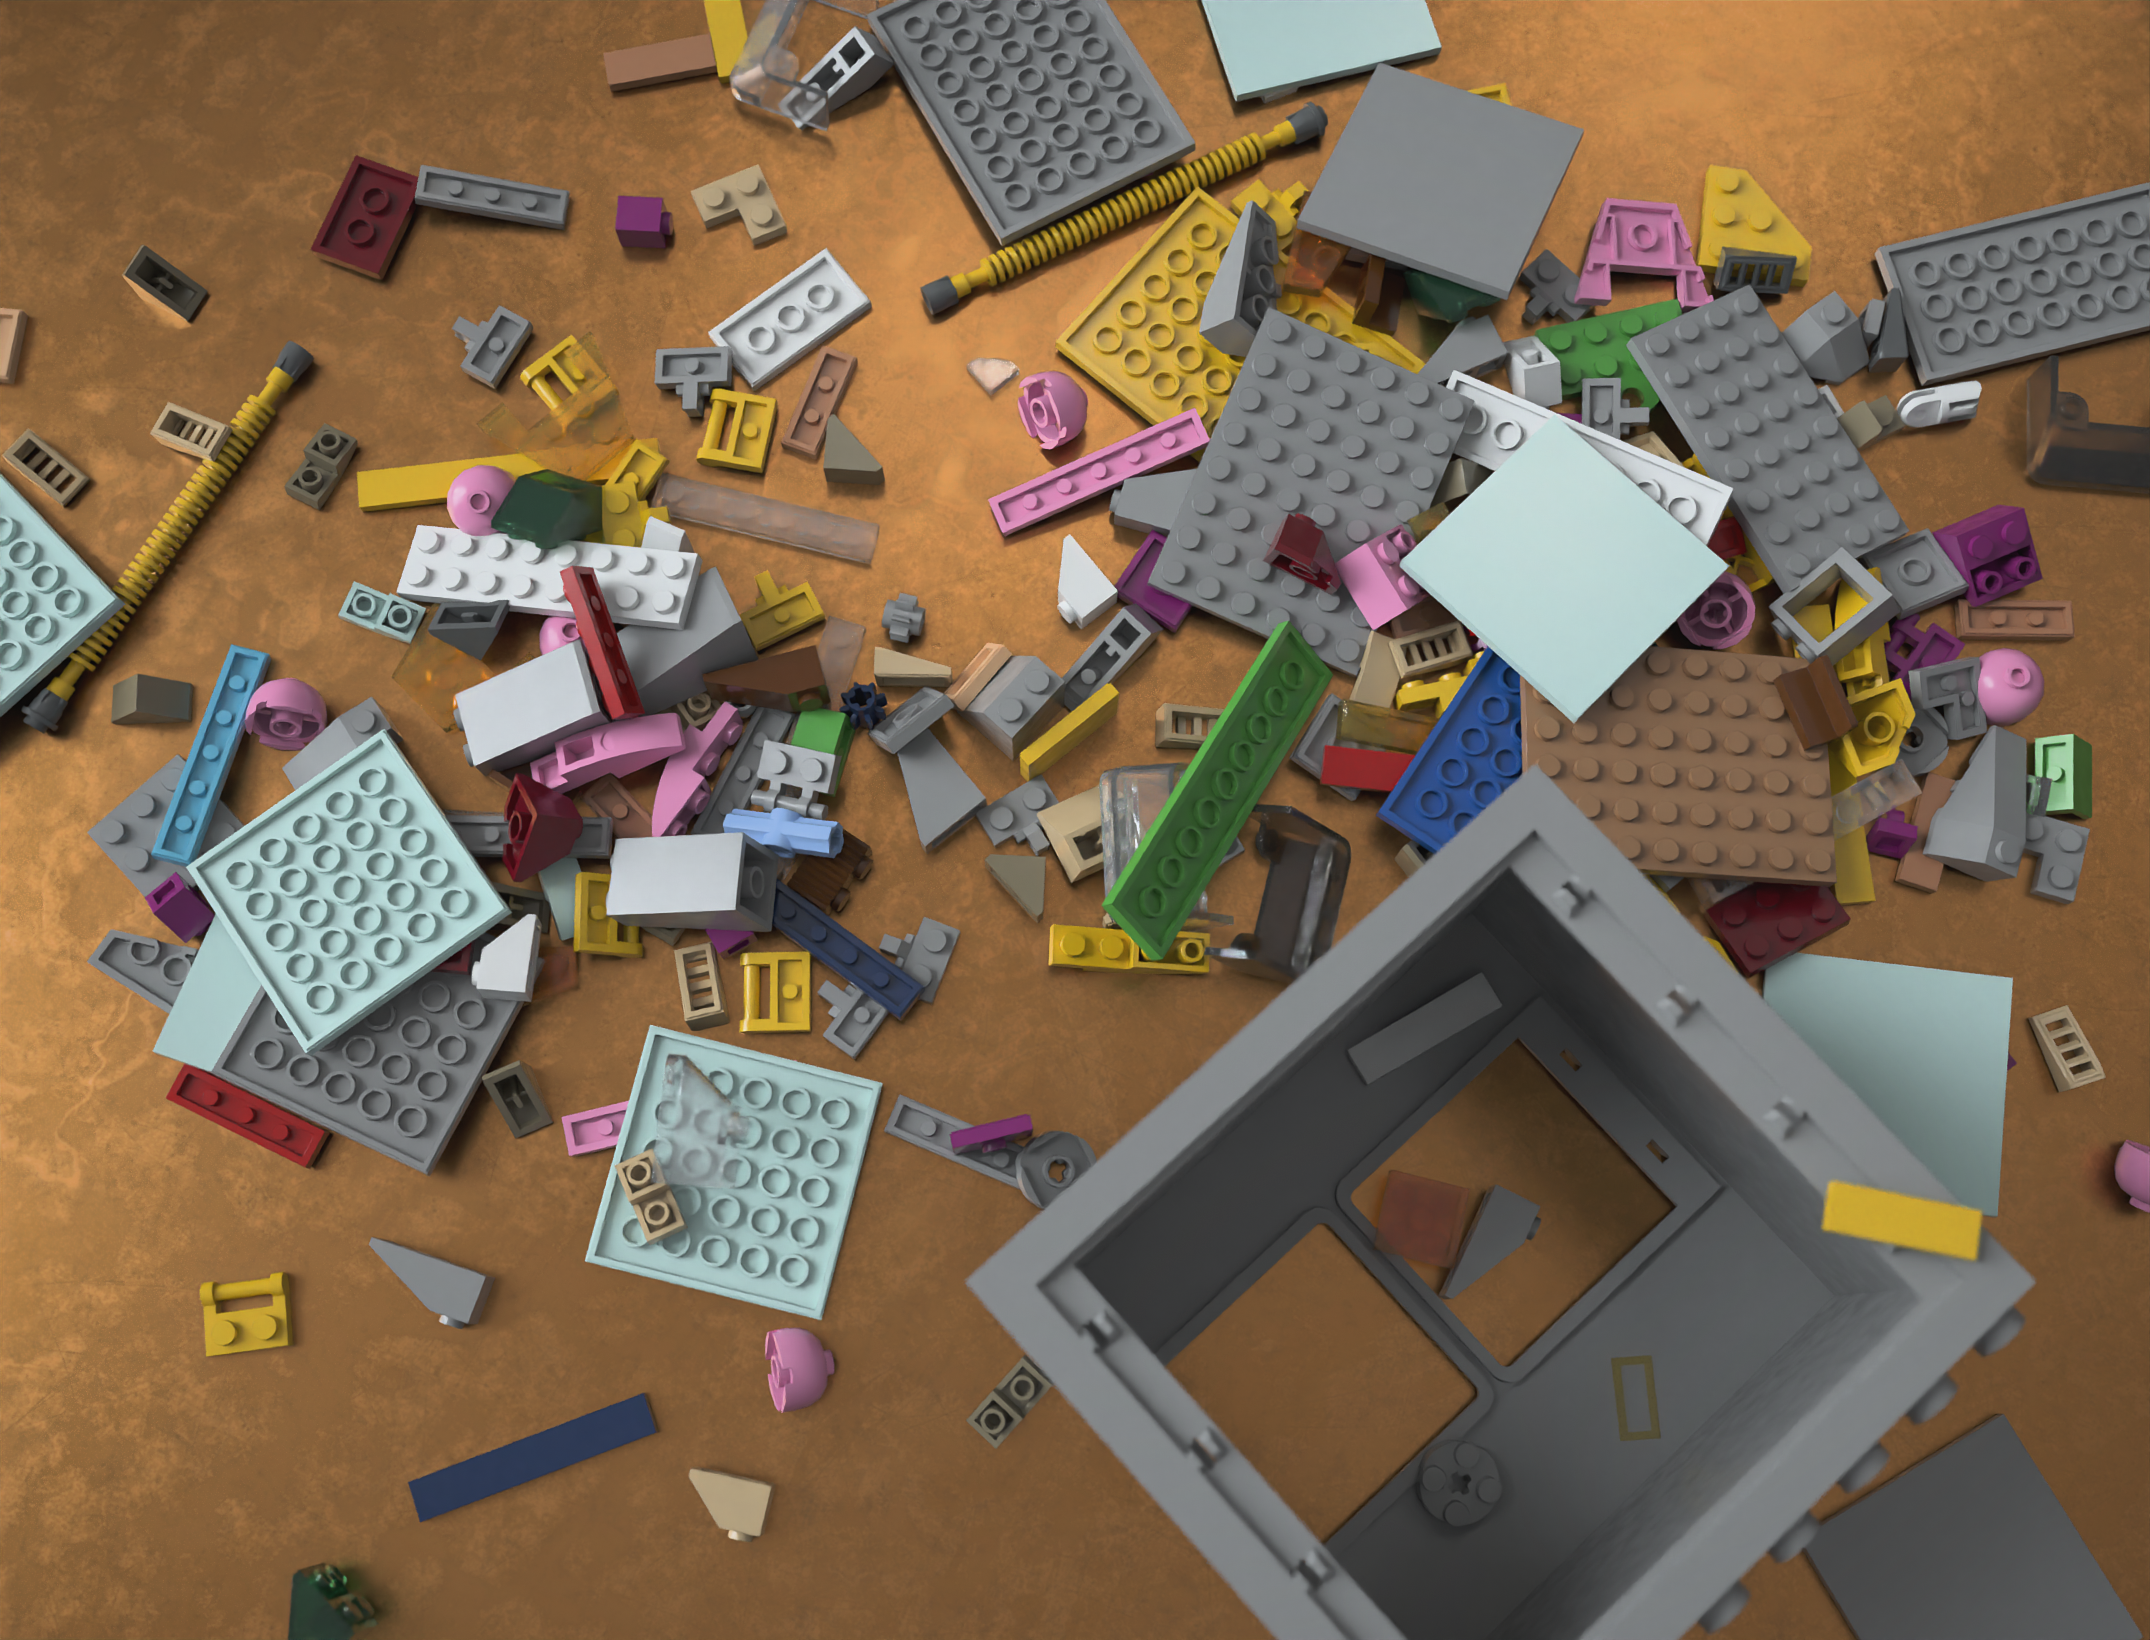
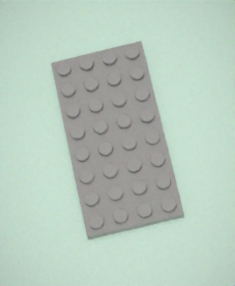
(2024, 284)
(1767, 436)

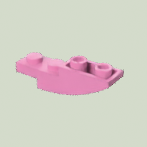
(608, 748)
(683, 782)

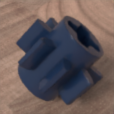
(864, 695)

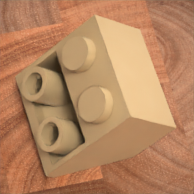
(1076, 833)

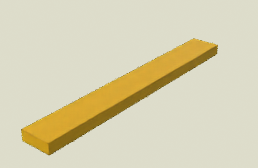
(431, 482)
(1851, 851)

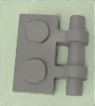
(797, 767)

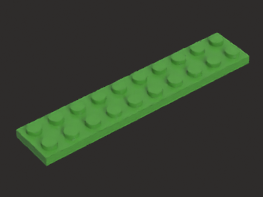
(1217, 792)

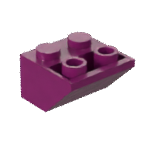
(1992, 552)

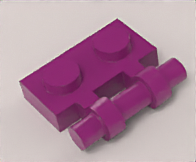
(1929, 648)

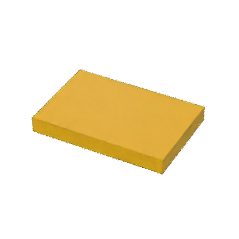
(1069, 732)

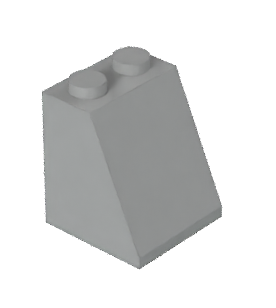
(1016, 704)

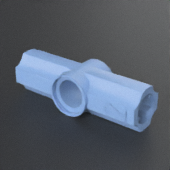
(787, 832)

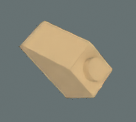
(735, 1501)

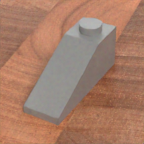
(848, 68)
(1470, 349)
(1110, 654)
(338, 740)
(1496, 1231)
(439, 1284)

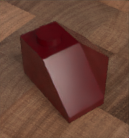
(1304, 553)
(540, 827)

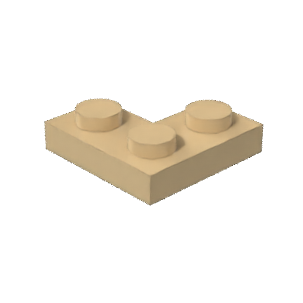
(743, 195)

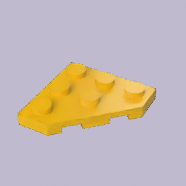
(1744, 217)

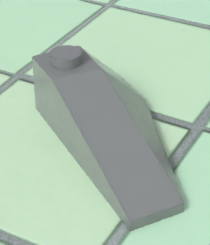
(1243, 284)
(1985, 817)

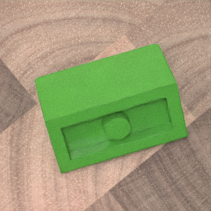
(825, 732)
(2069, 764)

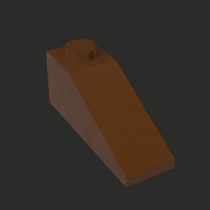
(778, 682)

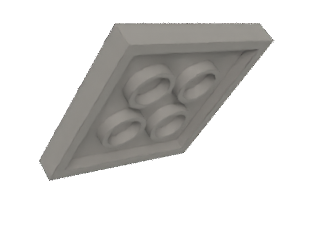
(134, 825)

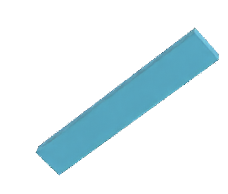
(210, 757)

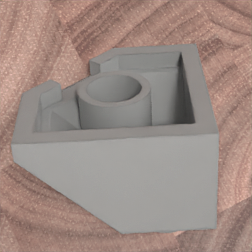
(1828, 341)

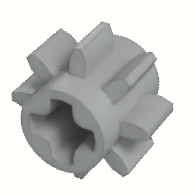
(903, 617)

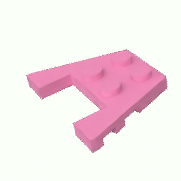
(1642, 240)

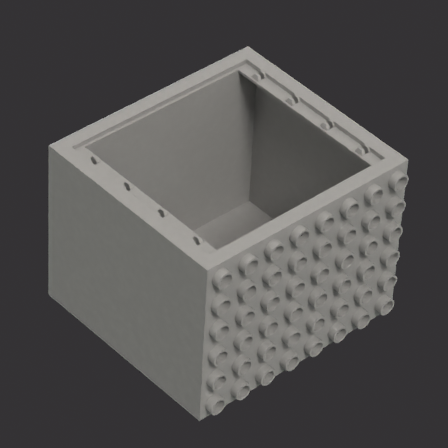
(1764, 1333)

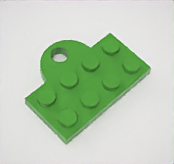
(1599, 349)

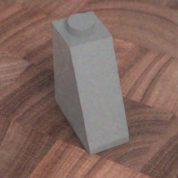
(1151, 501)
(937, 789)

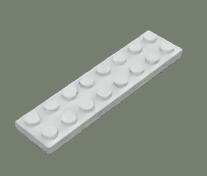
(1504, 422)
(636, 582)

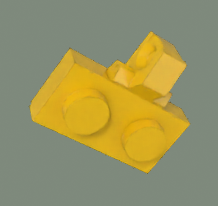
(1278, 205)
(625, 516)
(780, 612)

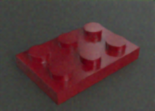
(367, 218)
(1774, 922)

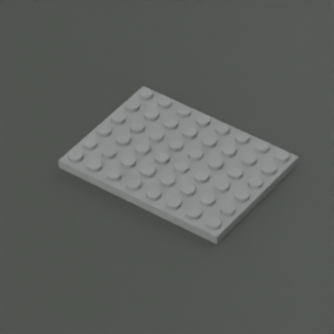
(1032, 101)
(1316, 436)

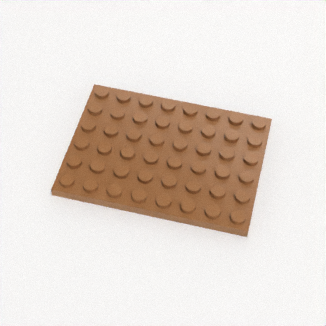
(1693, 768)

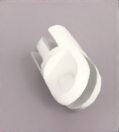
(1940, 404)

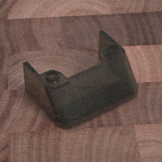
(2077, 452)
(1298, 898)

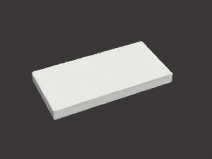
(790, 319)

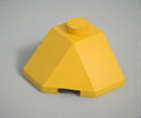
(1882, 720)

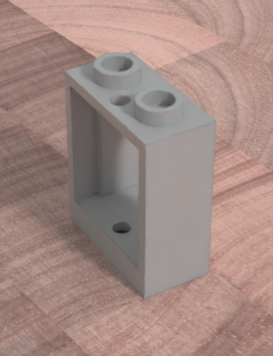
(1870, 618)

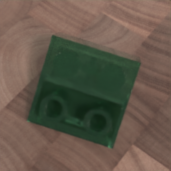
(1443, 298)
(550, 509)
(325, 1607)

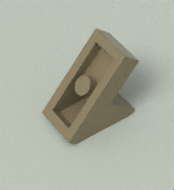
(1871, 422)

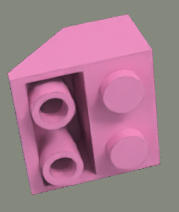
(1376, 579)

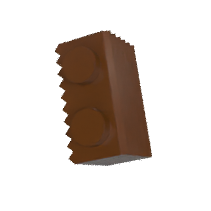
(826, 879)

